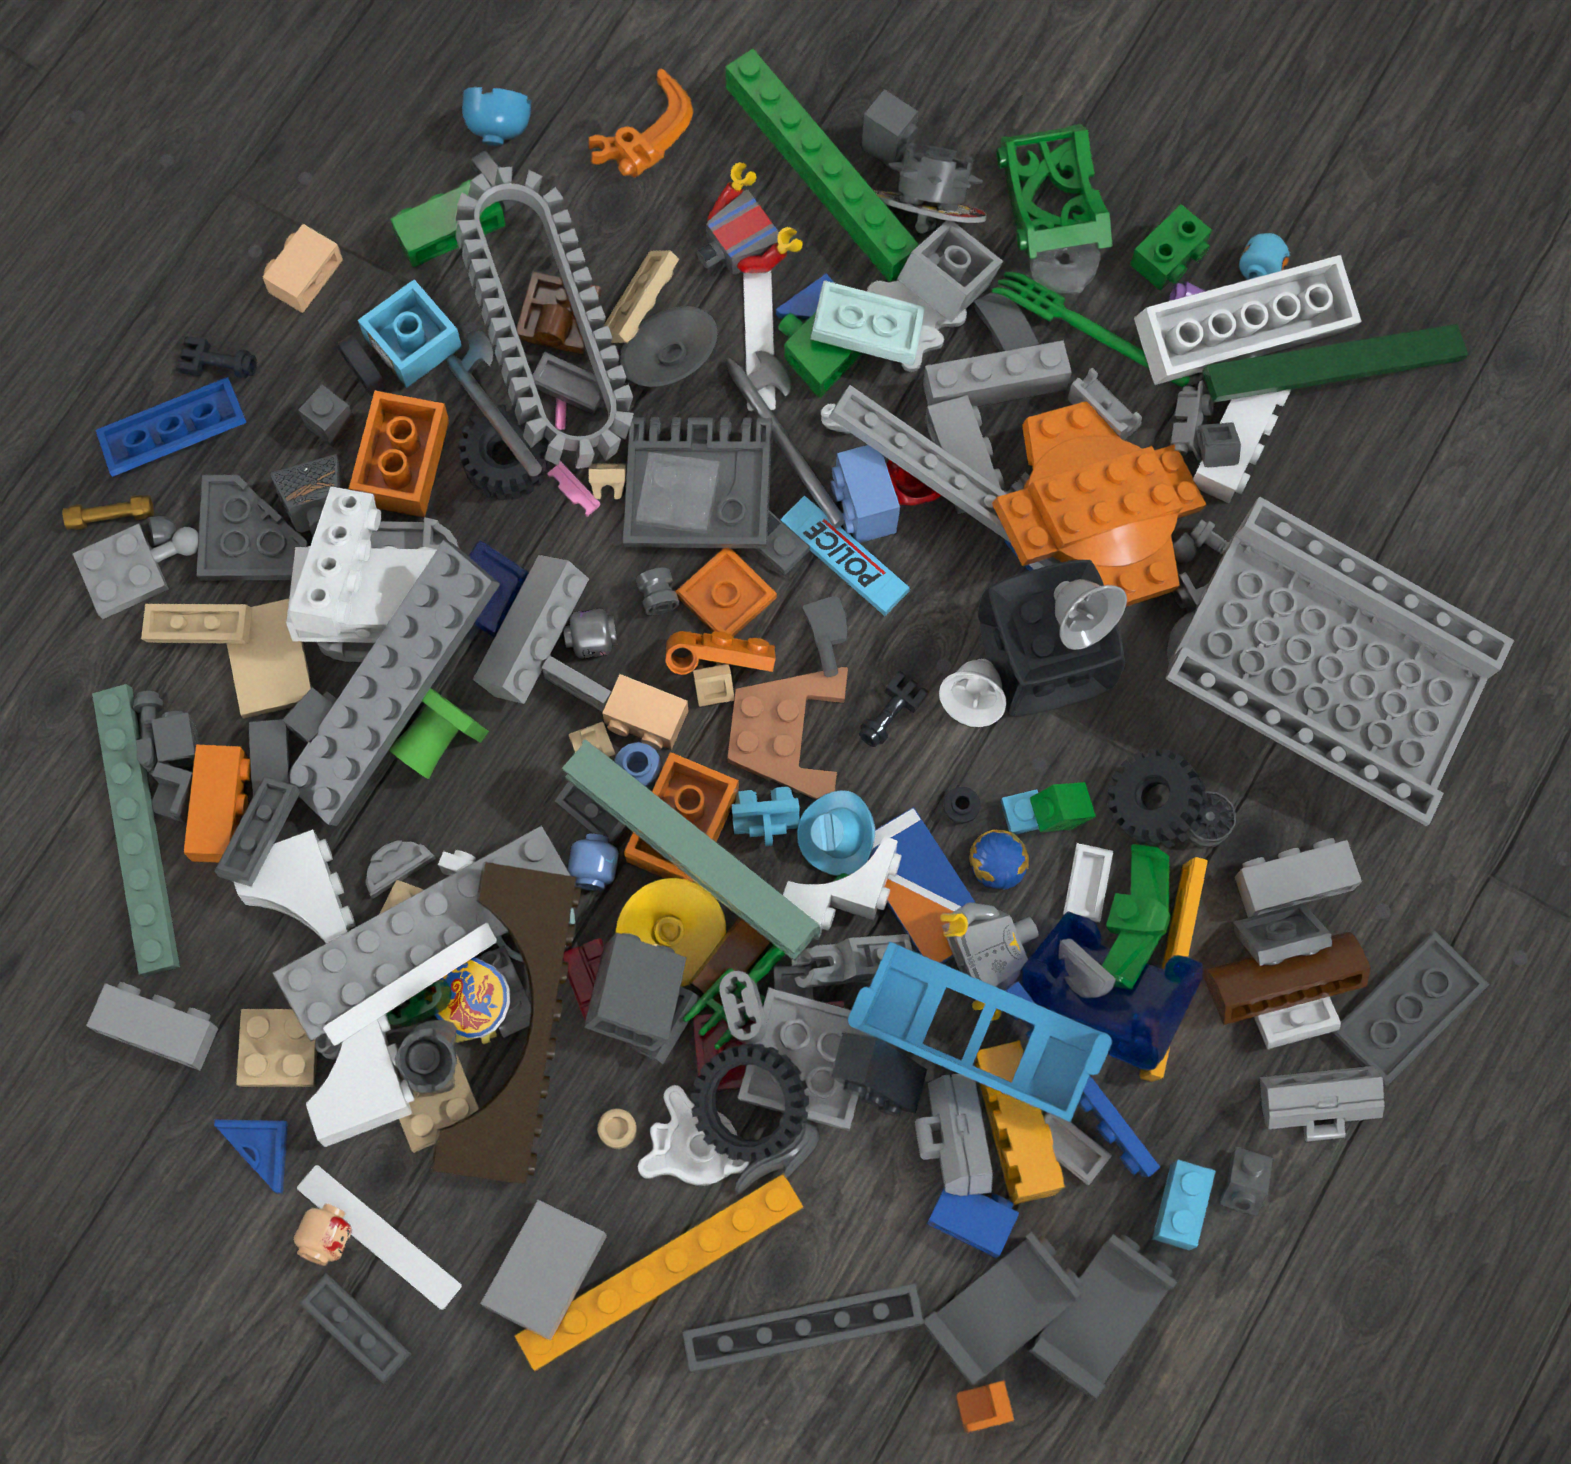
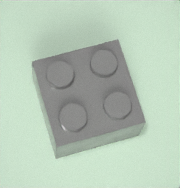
(949, 270)

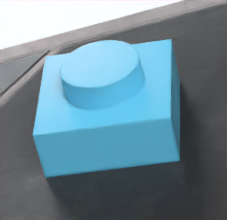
(1019, 812)

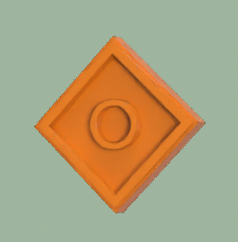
(726, 593)

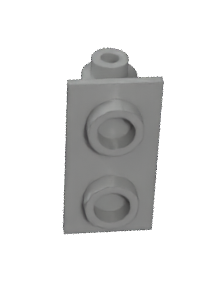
(1196, 408)

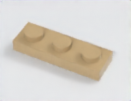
(640, 295)
(196, 623)

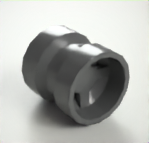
(658, 594)

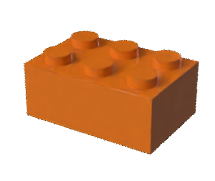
(400, 452)
(696, 794)

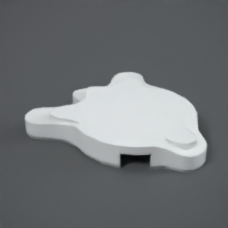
(930, 337)
(681, 1148)

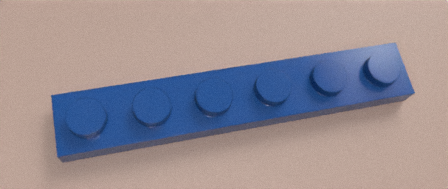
(1111, 1125)

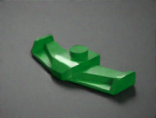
(1140, 916)

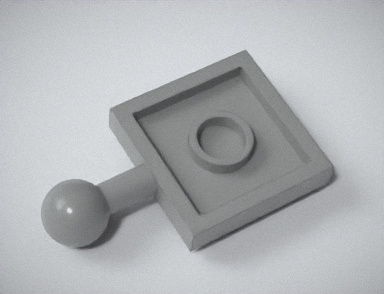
(126, 568)

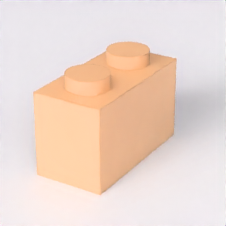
(302, 268)
(645, 713)

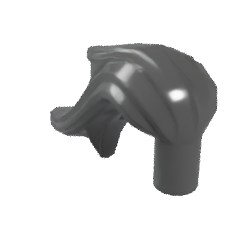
(787, 1159)

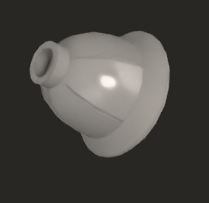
(1087, 611)

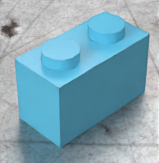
(1183, 1205)

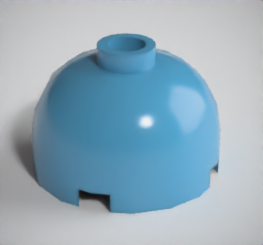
(495, 114)

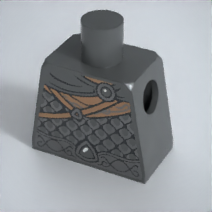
(305, 490)

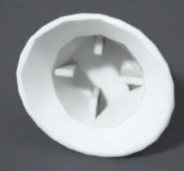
(974, 694)

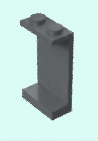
(1116, 1301)
(1003, 1309)

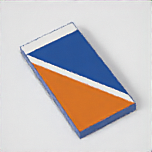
(922, 886)

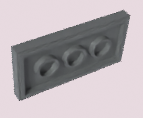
(1409, 1008)

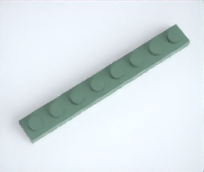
(135, 832)

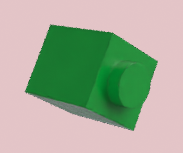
(1062, 807)

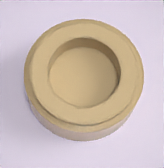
(617, 1128)

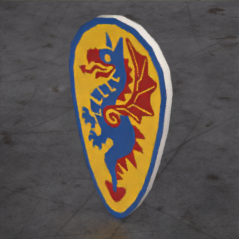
(477, 998)

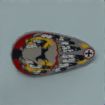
(929, 211)

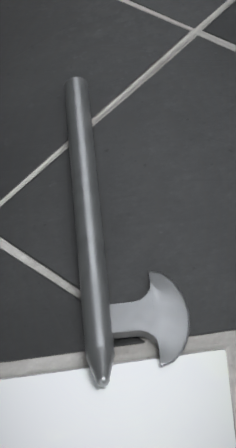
(481, 350)
(775, 374)

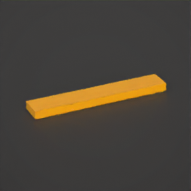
(1181, 930)

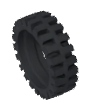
(709, 1119)

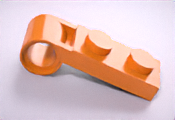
(718, 648)

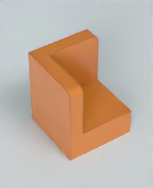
(984, 1406)

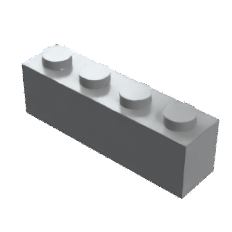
(1000, 375)
(531, 629)

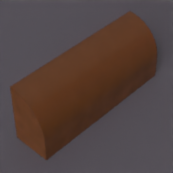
(1251, 989)

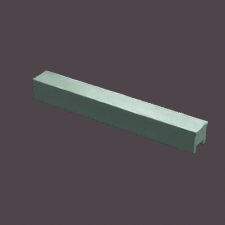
(691, 850)

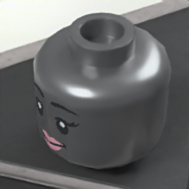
(590, 633)

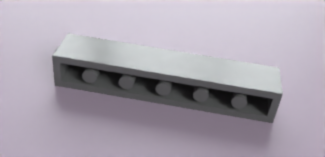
(802, 1328)

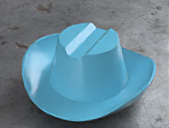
(837, 833)

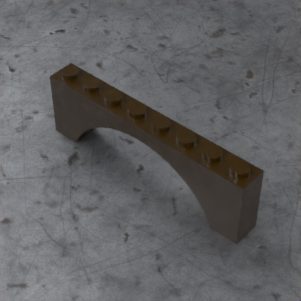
(500, 1134)

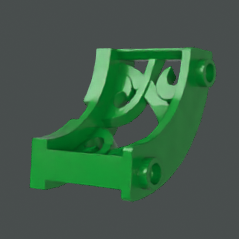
(1048, 230)

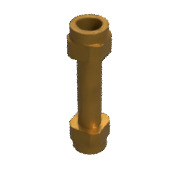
(77, 517)

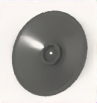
(669, 346)

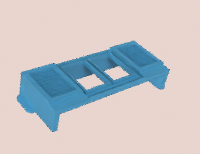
(907, 996)

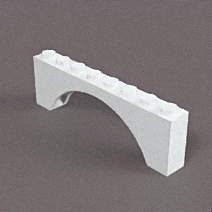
(365, 1080)

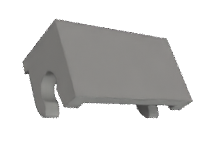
(1105, 404)

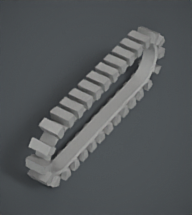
(583, 303)

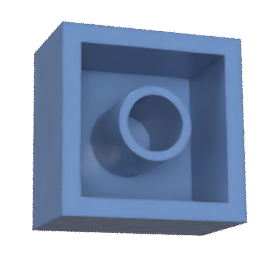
(865, 493)

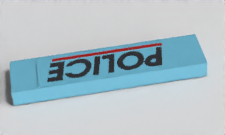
(845, 556)

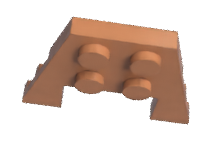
(770, 730)

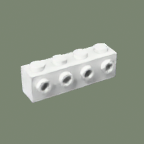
(334, 562)

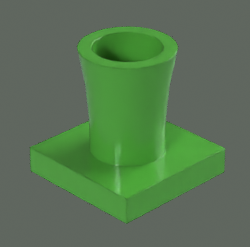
(432, 732)

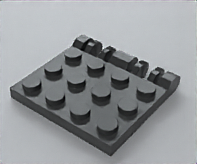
(742, 489)

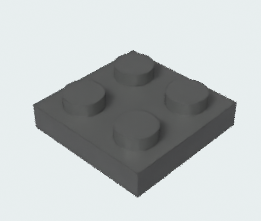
(1282, 934)

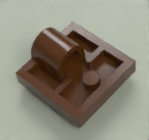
(548, 315)

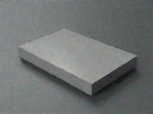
(544, 1270)

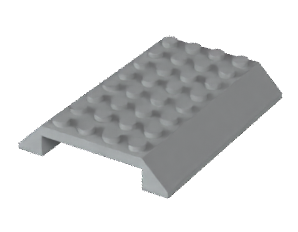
(1337, 658)

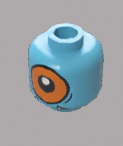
(1263, 256)

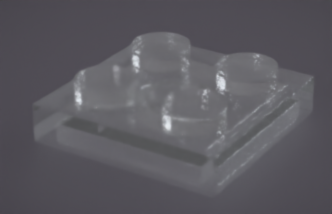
(678, 493)

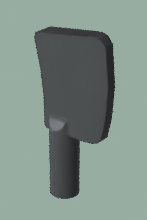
(828, 628)

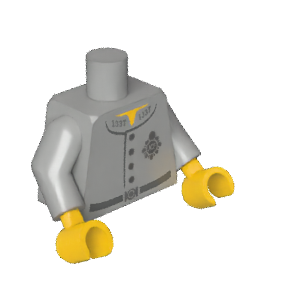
(988, 944)

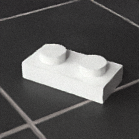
(1298, 1022)

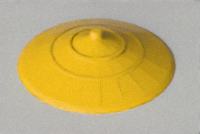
(675, 916)

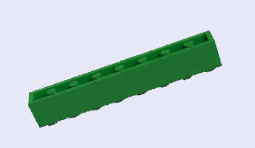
(820, 164)

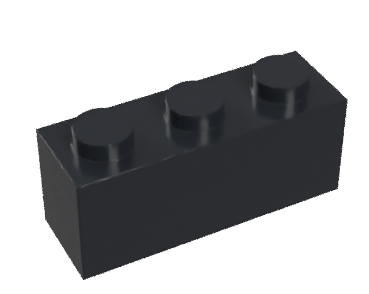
(878, 1074)

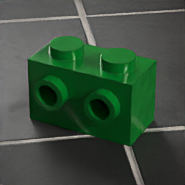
(1171, 248)

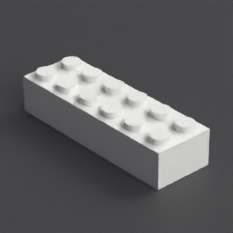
(1247, 319)

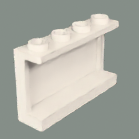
(383, 587)

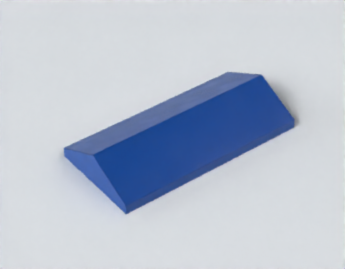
(170, 426)

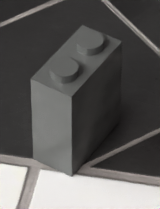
(635, 991)

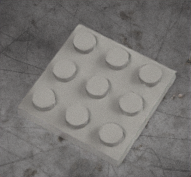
(810, 1037)

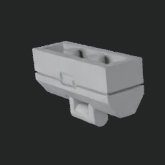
(1322, 1095)
(964, 1144)

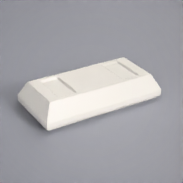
(1088, 881)

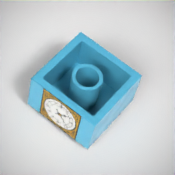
(410, 333)

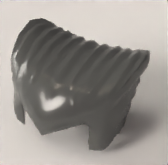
(429, 1057)

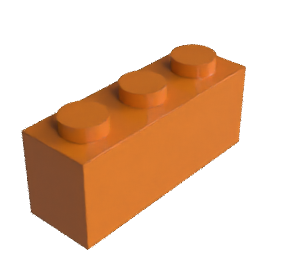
(215, 800)

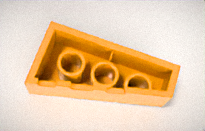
(1018, 1131)

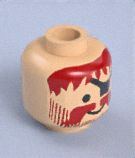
(322, 1234)

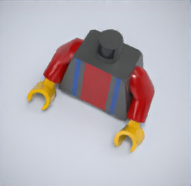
(742, 231)

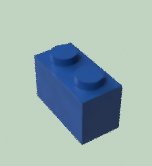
(975, 1220)

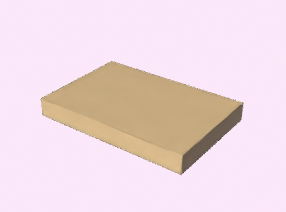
(271, 668)

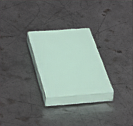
(868, 323)

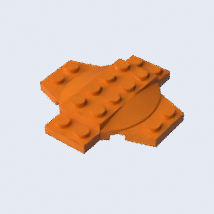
(1099, 502)

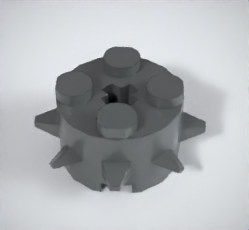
(934, 177)

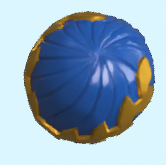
(999, 859)

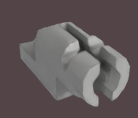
(848, 960)

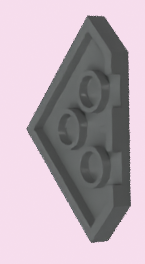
(242, 534)

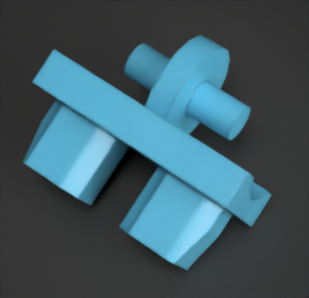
(765, 817)

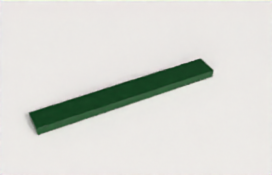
(1334, 363)

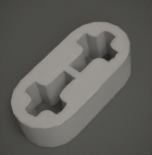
(751, 1005)

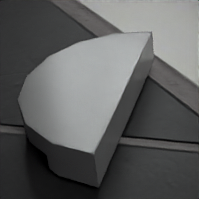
(395, 863)
(1085, 974)

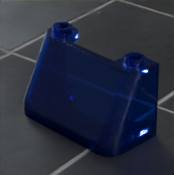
(1137, 1019)

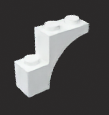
(857, 893)

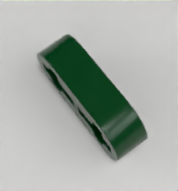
(420, 1008)

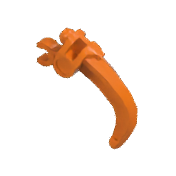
(641, 151)

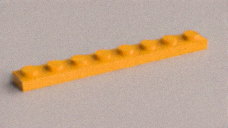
(664, 1270)

